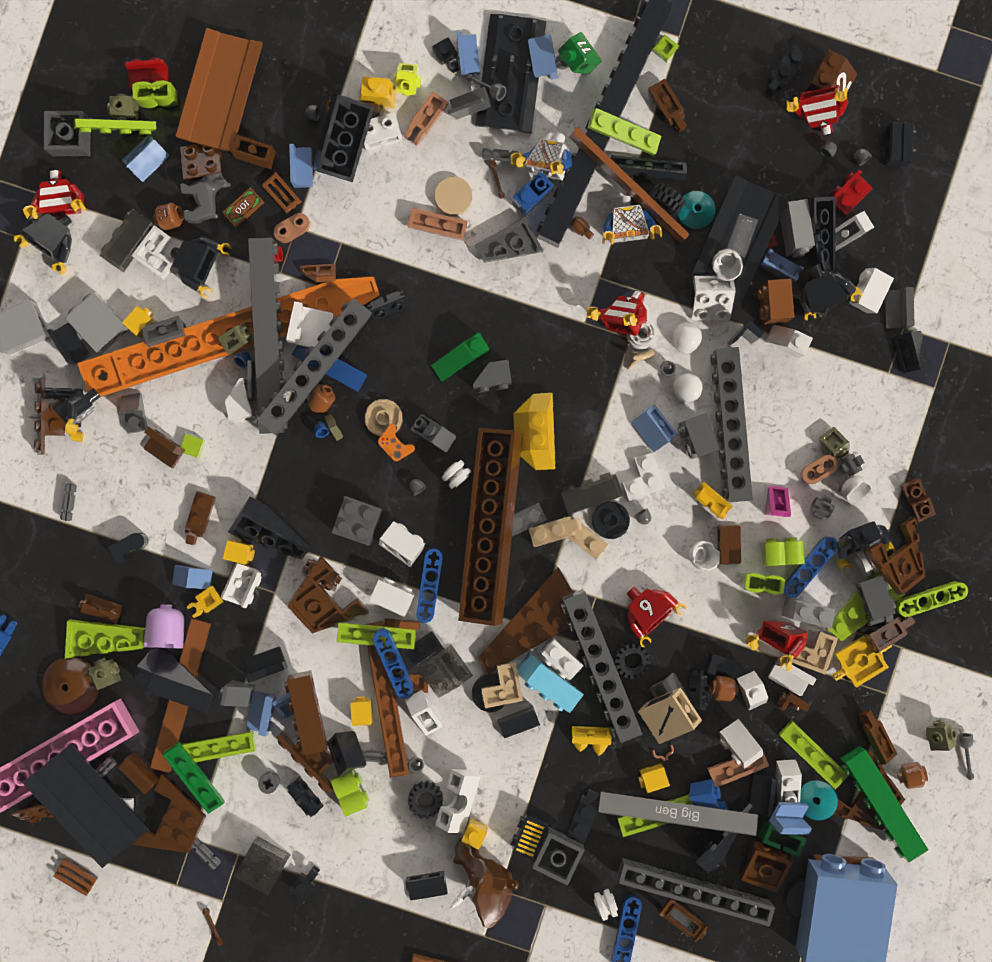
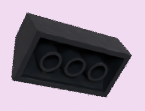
(343, 137)

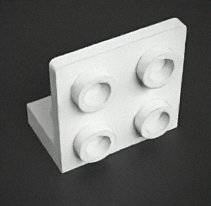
(712, 298)
(307, 325)

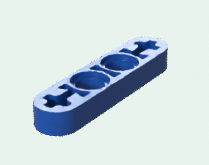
(812, 569)
(427, 585)
(394, 663)
(624, 932)

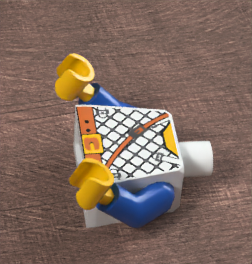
(547, 156)
(629, 223)

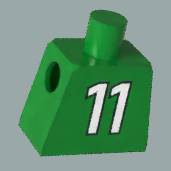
(579, 54)

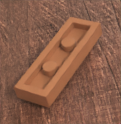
(437, 224)
(730, 771)

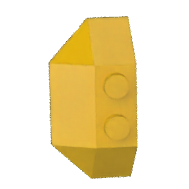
(537, 425)

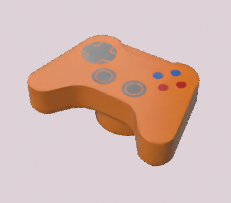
(393, 445)

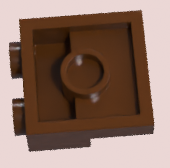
(766, 866)

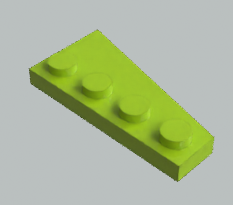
(852, 614)
(93, 638)

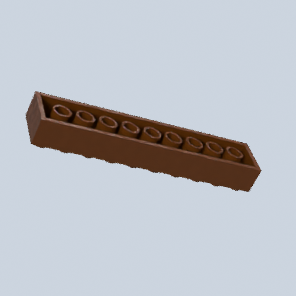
(490, 526)

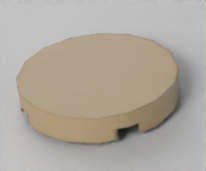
(453, 196)
(381, 415)

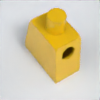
(377, 91)

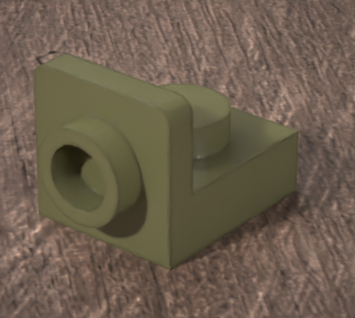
(235, 338)
(835, 443)

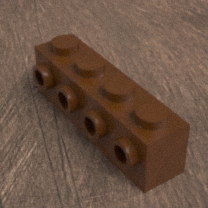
(307, 712)

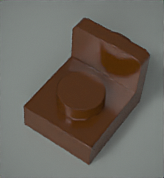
(795, 702)

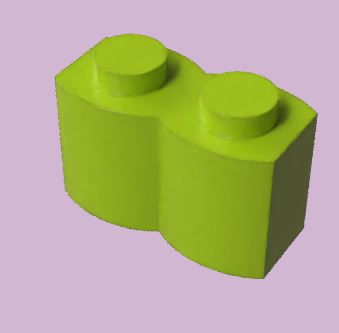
(155, 94)
(782, 553)
(762, 583)
(350, 793)

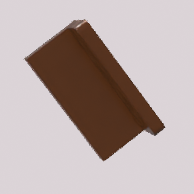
(163, 447)
(729, 544)
(139, 773)

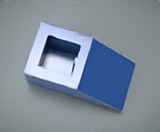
(532, 193)
(707, 795)

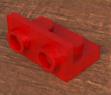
(147, 71)
(851, 192)

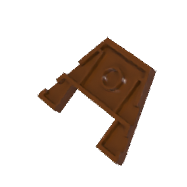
(904, 566)
(316, 607)
(858, 810)
(179, 824)

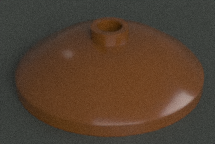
(80, 691)

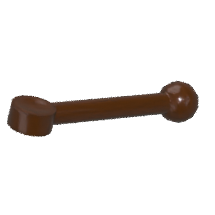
(492, 164)
(206, 911)

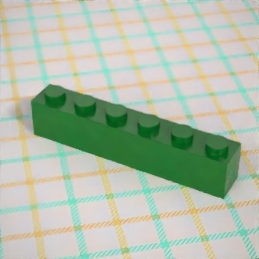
(884, 804)

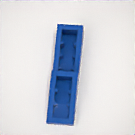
(339, 370)

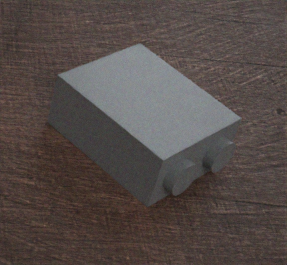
(797, 228)
(96, 322)
(21, 327)
(808, 612)

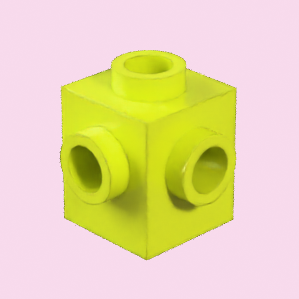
(407, 79)

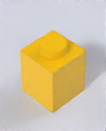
(137, 319)
(238, 552)
(361, 711)
(653, 778)
(474, 833)

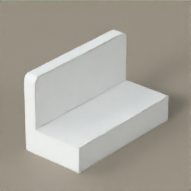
(794, 680)

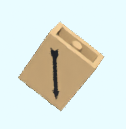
(670, 715)

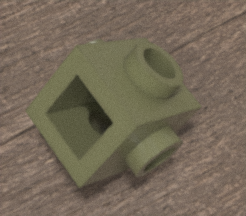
(123, 108)
(104, 673)
(941, 736)

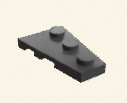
(509, 243)

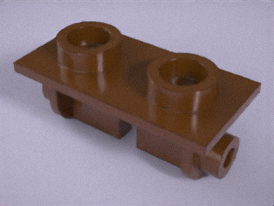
(327, 582)
(100, 608)

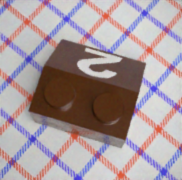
(833, 71)

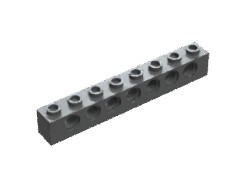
(352, 309)
(731, 357)
(630, 727)
(695, 892)

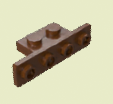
(48, 420)
(314, 763)

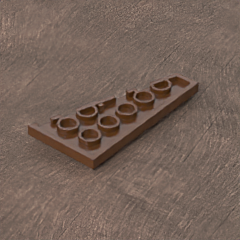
(532, 625)

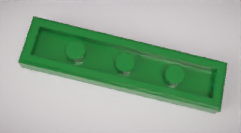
(193, 777)

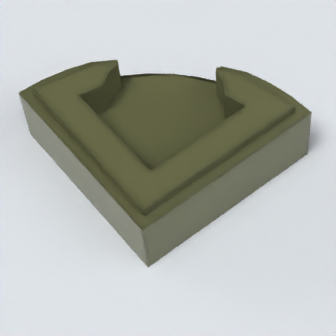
(333, 427)

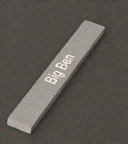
(678, 813)

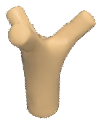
(638, 356)

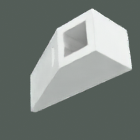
(788, 781)

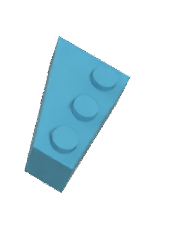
(549, 683)

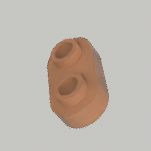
(292, 229)
(818, 469)

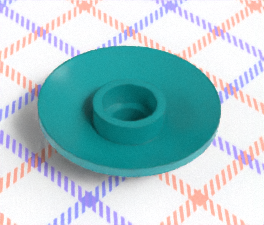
(697, 219)
(827, 797)

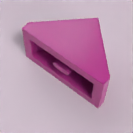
(778, 502)

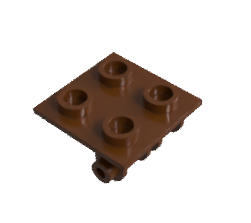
(200, 161)
(33, 812)

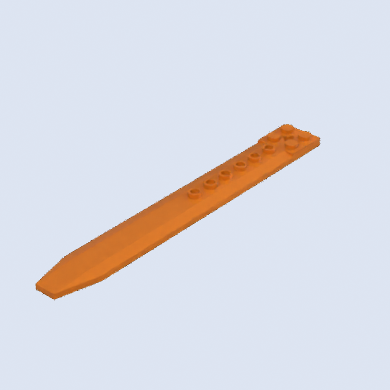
(201, 343)

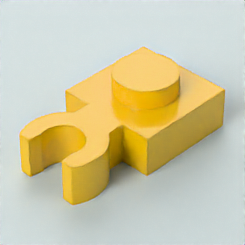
(206, 601)

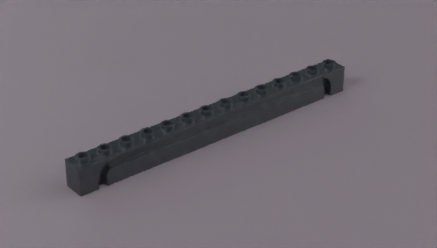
(614, 101)

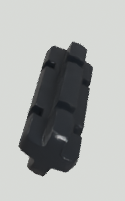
(60, 393)

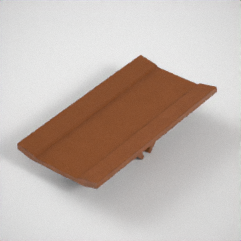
(219, 90)

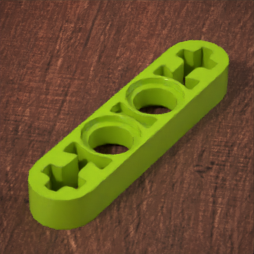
(930, 596)

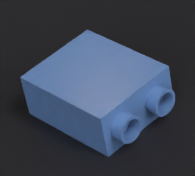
(846, 911)

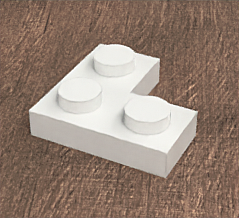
(149, 252)
(649, 479)

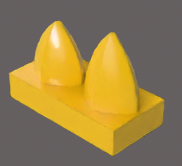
(597, 736)

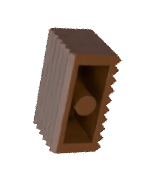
(253, 152)

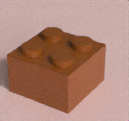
(776, 302)

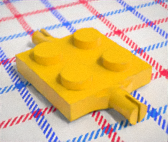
(859, 662)

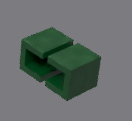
(788, 842)

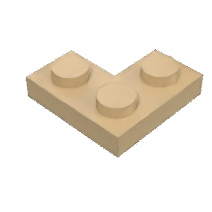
(820, 654)
(508, 690)

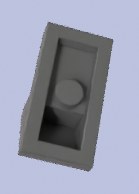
(134, 413)

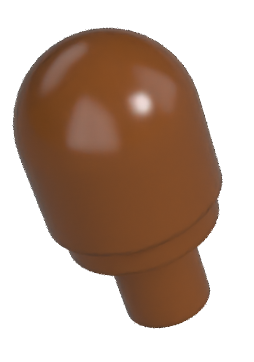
(581, 227)

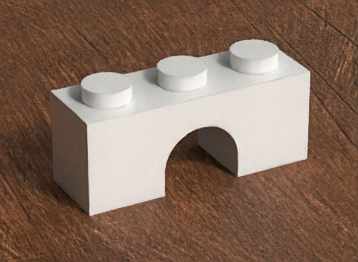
(455, 815)

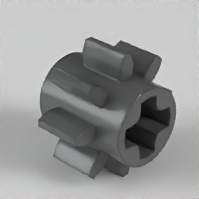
(851, 464)
(822, 507)

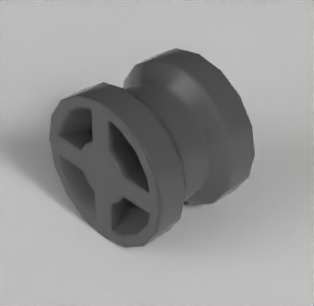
(271, 778)

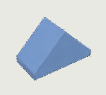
(192, 577)

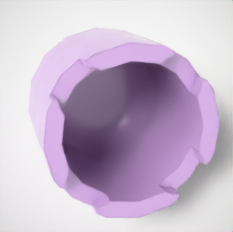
(164, 628)

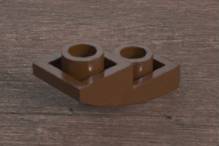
(917, 500)

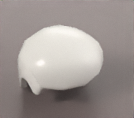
(727, 264)
(687, 337)
(687, 388)
(855, 488)
(704, 555)

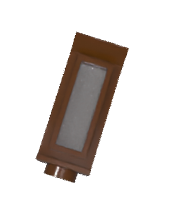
(683, 919)

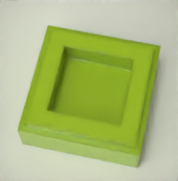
(665, 48)
(192, 445)

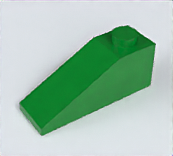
(461, 357)

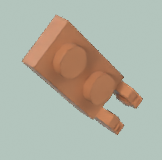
(426, 117)

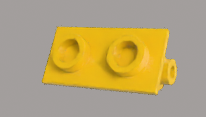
(713, 500)

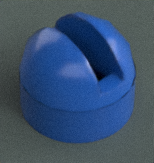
(242, 358)
(321, 429)

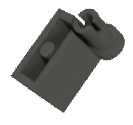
(876, 600)

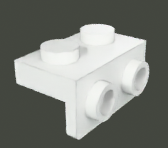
(241, 585)

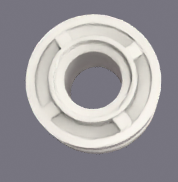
(642, 343)
(456, 474)
(864, 563)
(605, 904)

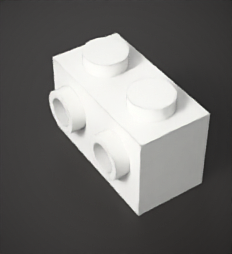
(382, 131)
(874, 287)
(402, 543)
(392, 596)
(561, 658)
(740, 743)

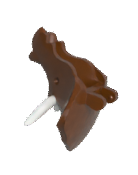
(487, 881)

